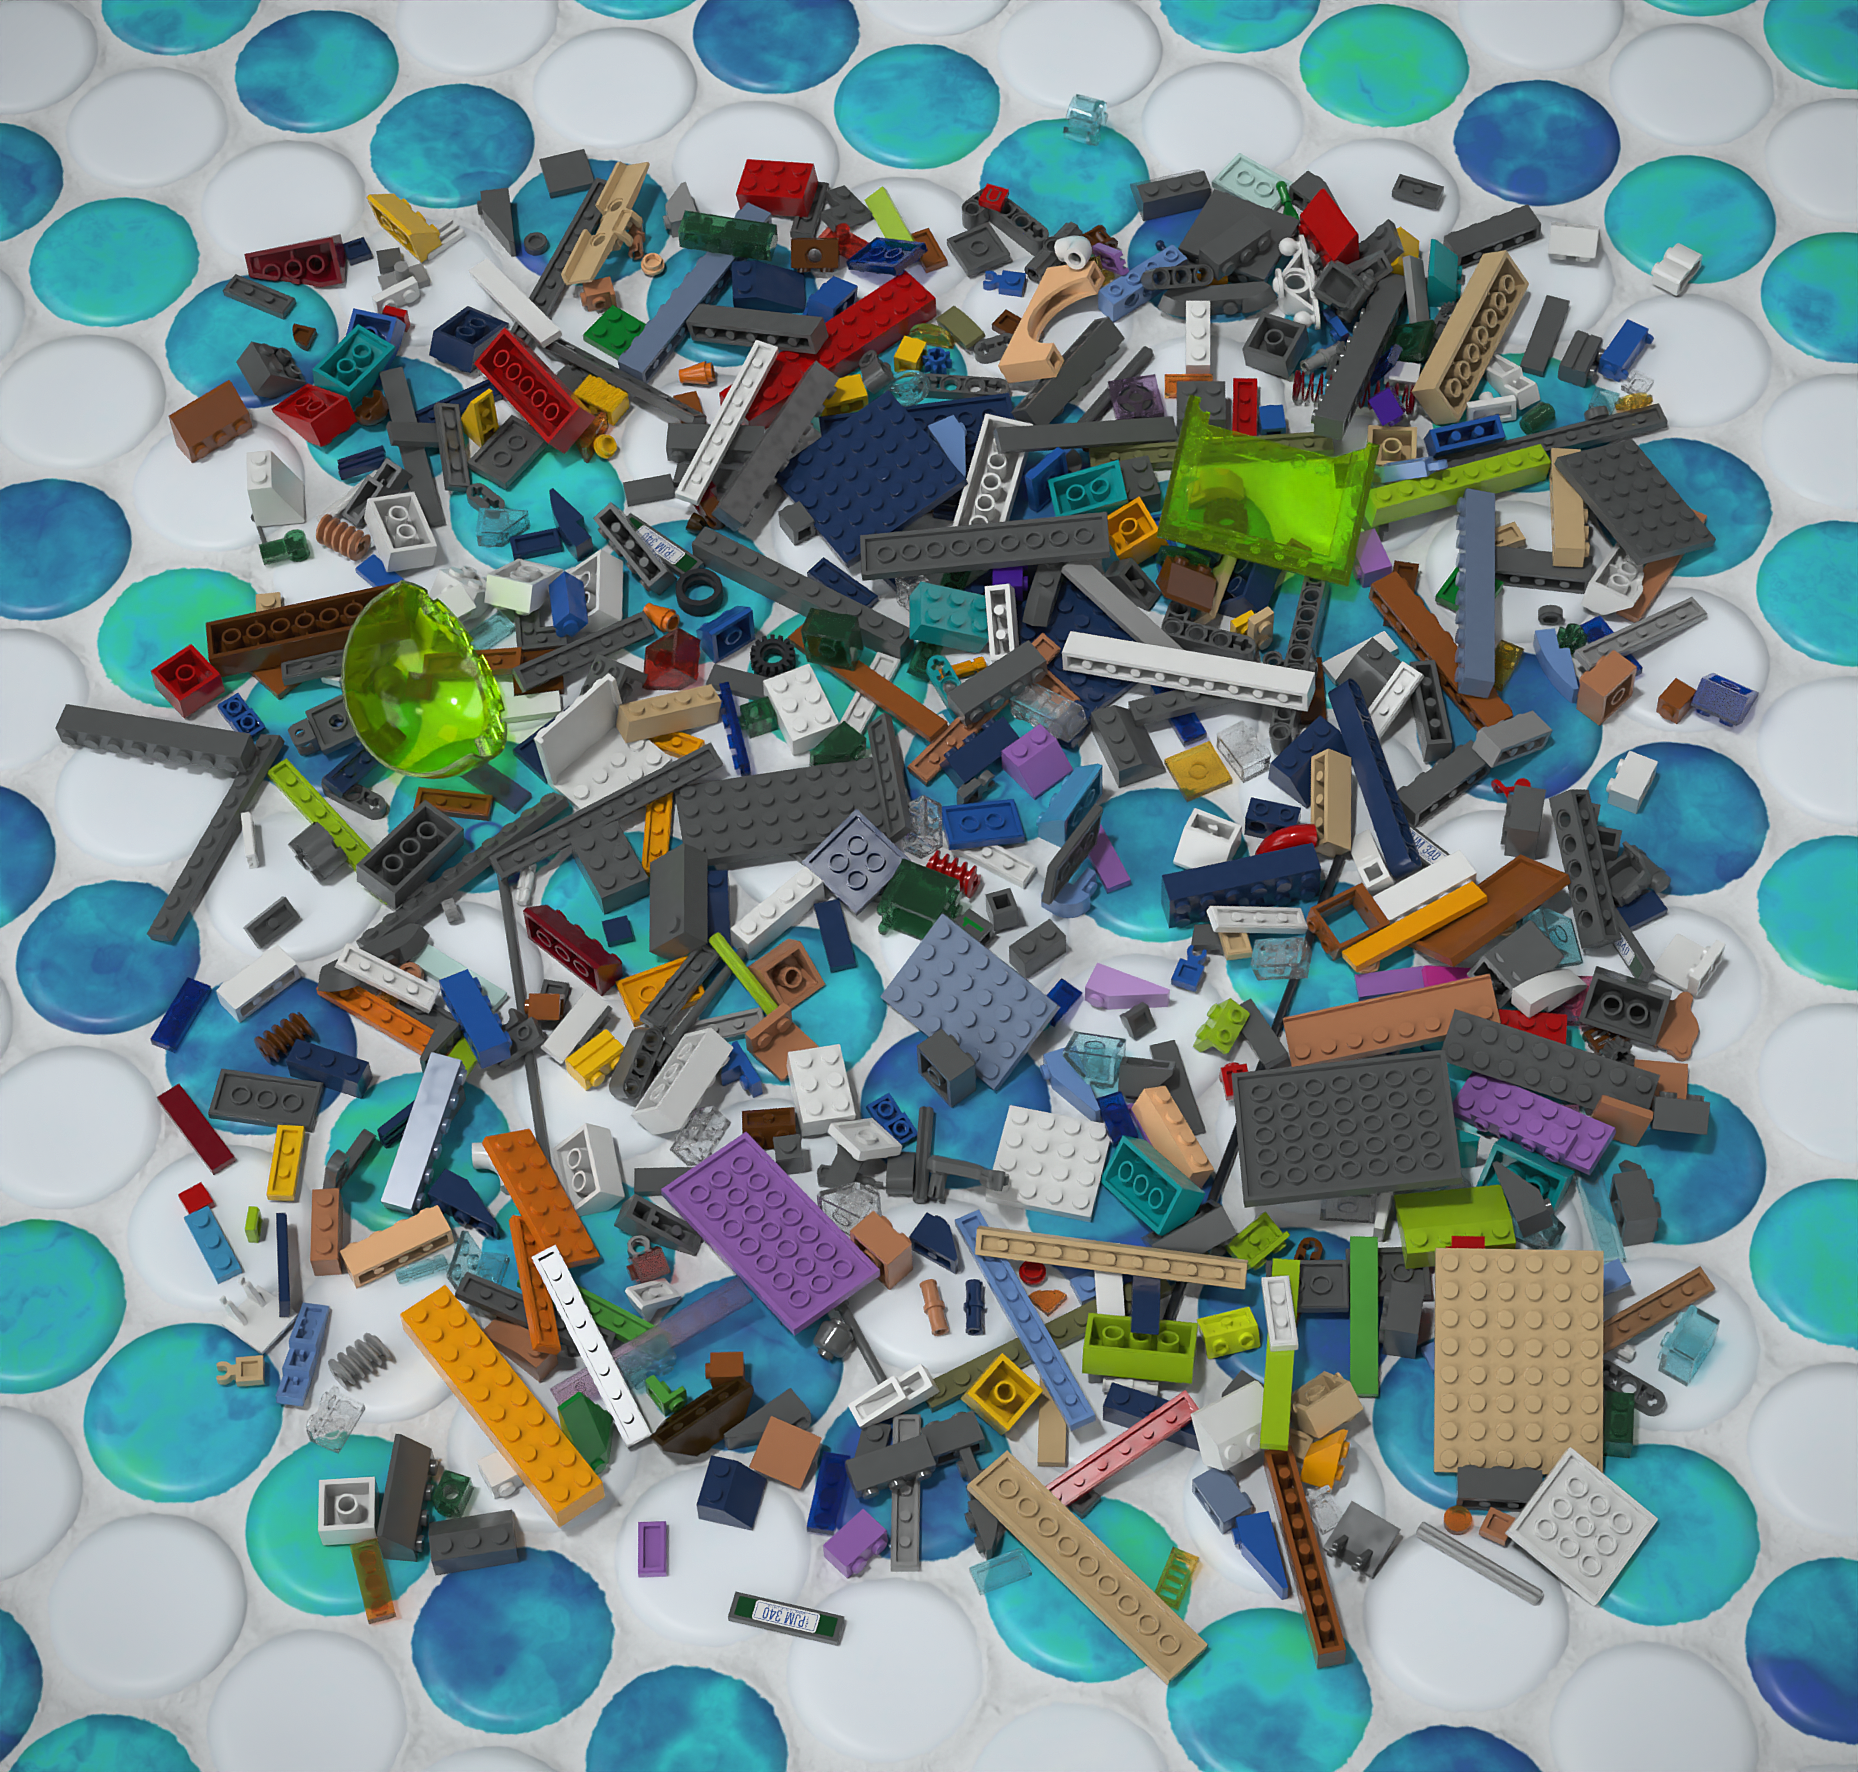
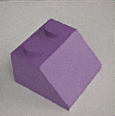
(1036, 761)

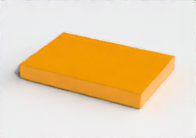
(640, 989)

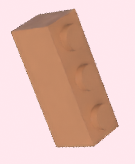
(326, 1232)

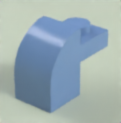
(1075, 898)

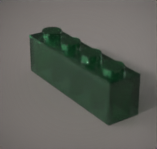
(728, 235)

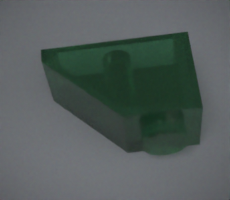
(839, 746)

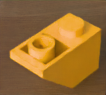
(1323, 1460)

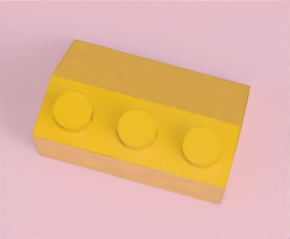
(404, 224)

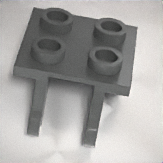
(1361, 1539)

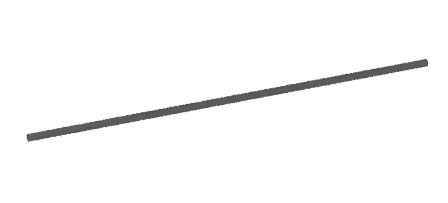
(529, 1058)

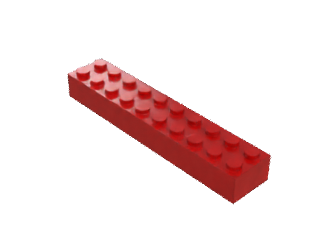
(867, 325)

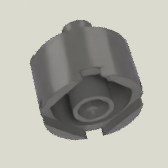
(317, 850)

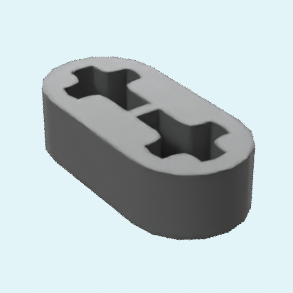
(993, 346)
(489, 497)

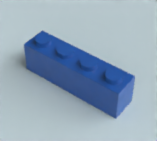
(477, 1022)

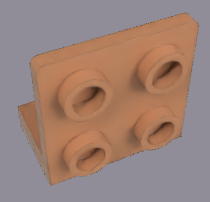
(774, 1038)

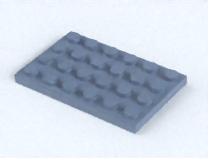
(972, 995)

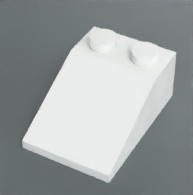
(520, 586)

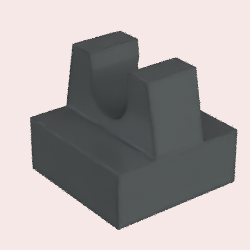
(1138, 1020)

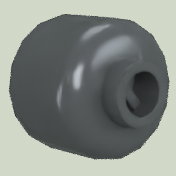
(833, 1339)

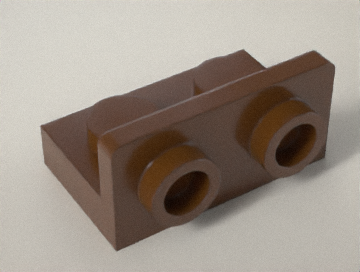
(769, 1123)

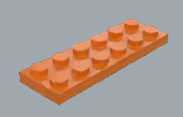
(540, 1196)

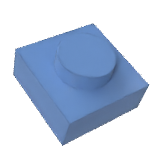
(1084, 1287)

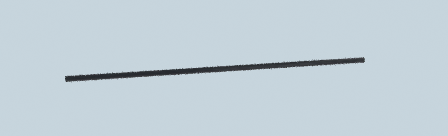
(1277, 1025)

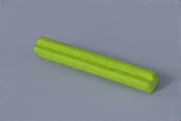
(743, 973)

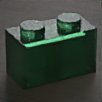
(1618, 1424)

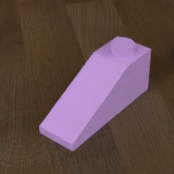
(1120, 990)

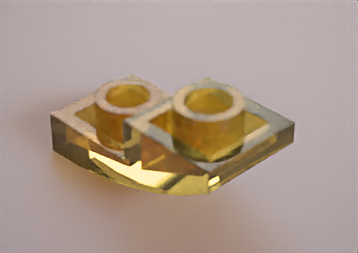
(1506, 660)

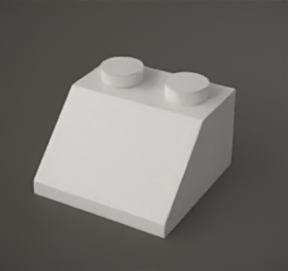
(1573, 240)

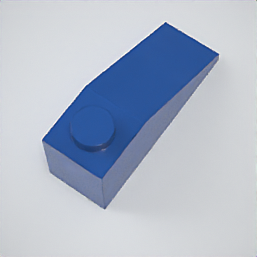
(1259, 1547)

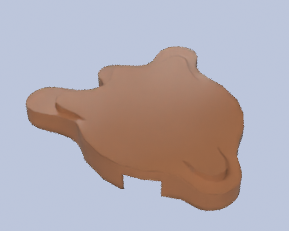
(1678, 1028)

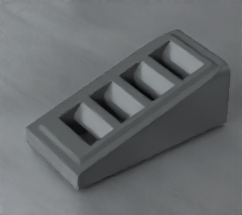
(442, 1040)

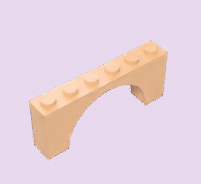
(1059, 287)

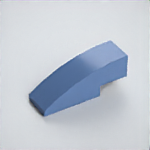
(1556, 663)

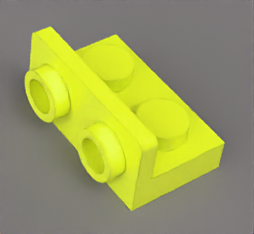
(1229, 1332)

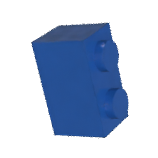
(832, 298)

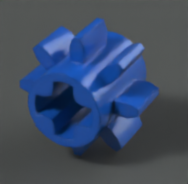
(937, 361)

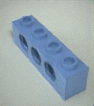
(1128, 292)

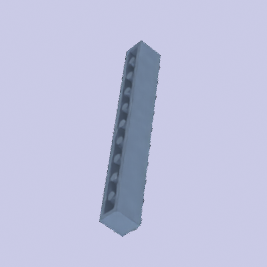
(669, 325)
(1475, 593)

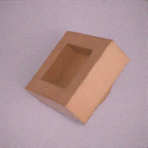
(1496, 1525)

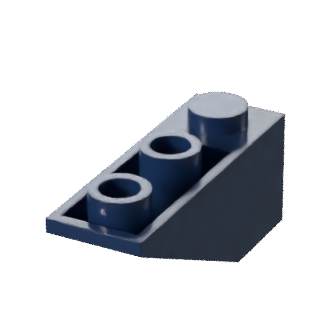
(460, 1201)

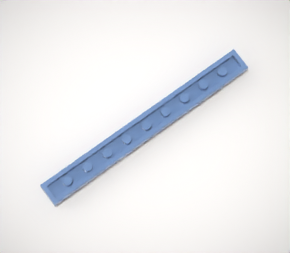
(1029, 1328)

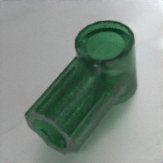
(292, 547)

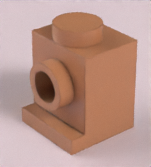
(598, 294)

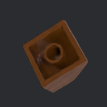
(1187, 583)

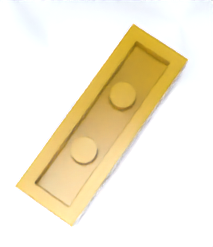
(285, 1163)

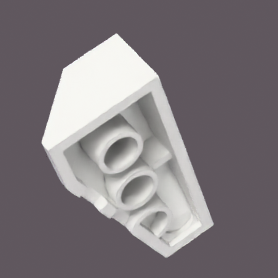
(1614, 584)

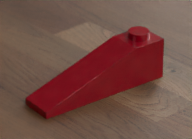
(309, 262)

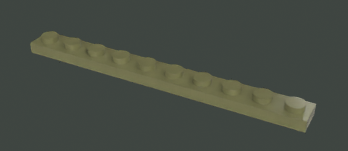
(1163, 454)
(1062, 1330)

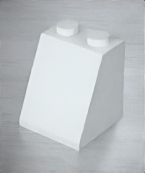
(273, 490)

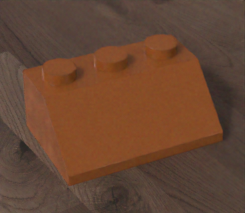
(210, 422)

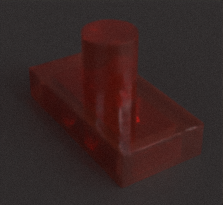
(849, 243)

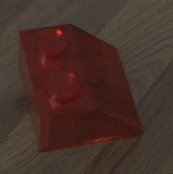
(672, 661)

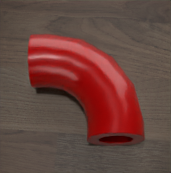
(1289, 837)

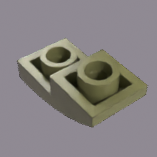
(961, 327)

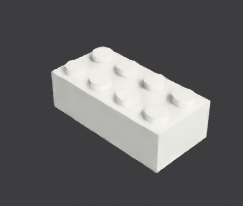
(682, 1081)

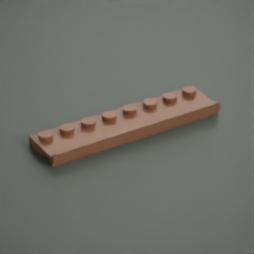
(1386, 1022)

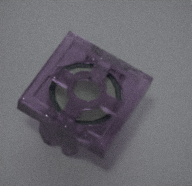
(1136, 398)

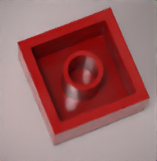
(187, 681)

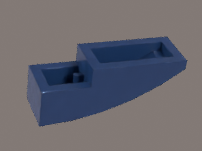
(570, 526)
(1145, 1305)

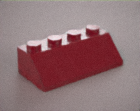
(573, 948)

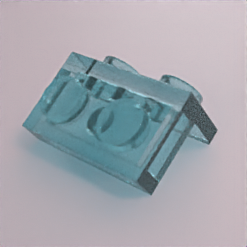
(647, 1359)

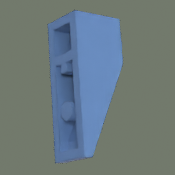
(950, 438)
(1069, 1084)

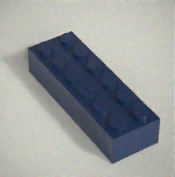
(1247, 882)

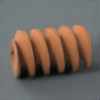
(342, 538)

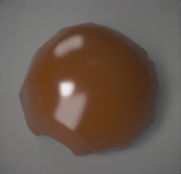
(372, 409)

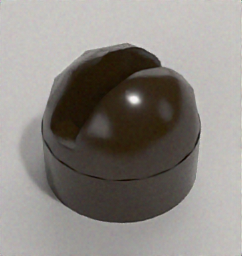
(696, 523)

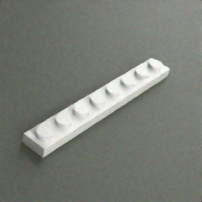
(726, 422)

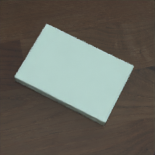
(1250, 182)

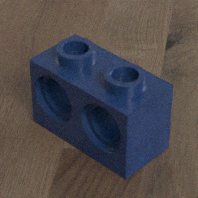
(1267, 817)

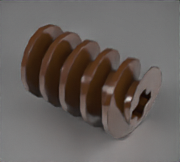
(283, 1036)

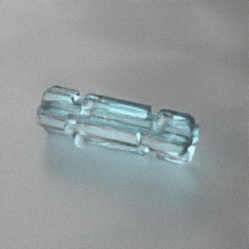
(421, 1269)

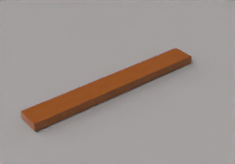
(885, 695)

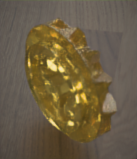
(1633, 401)

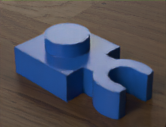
(1008, 283)
(1338, 331)
(1189, 971)

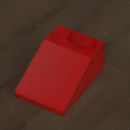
(316, 414)

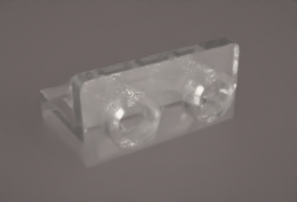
(334, 1420)

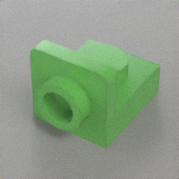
(662, 1395)

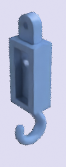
(1408, 469)

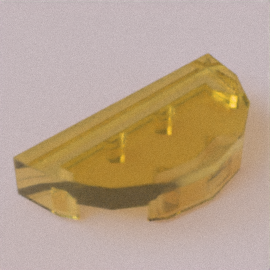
(933, 335)

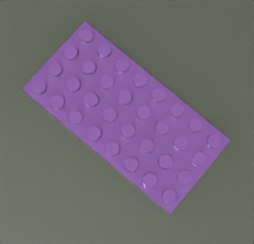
(770, 1233)

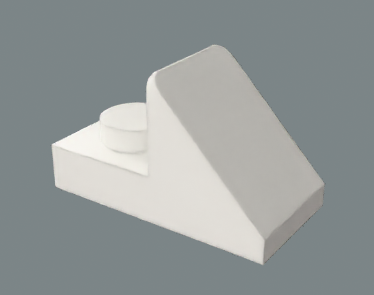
(651, 1296)

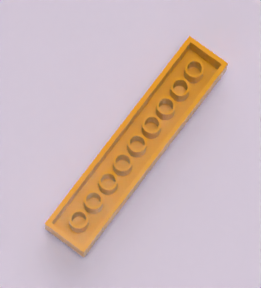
(502, 1406)

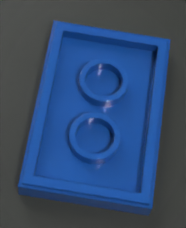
(982, 824)

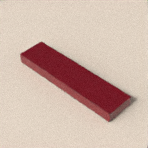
(196, 1129)

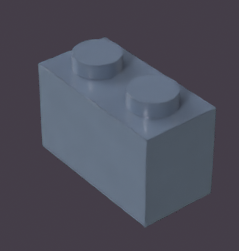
(1221, 1498)

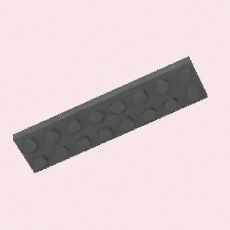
(1544, 1063)

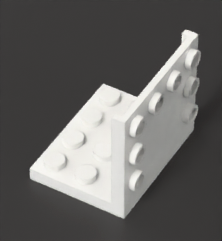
(586, 752)

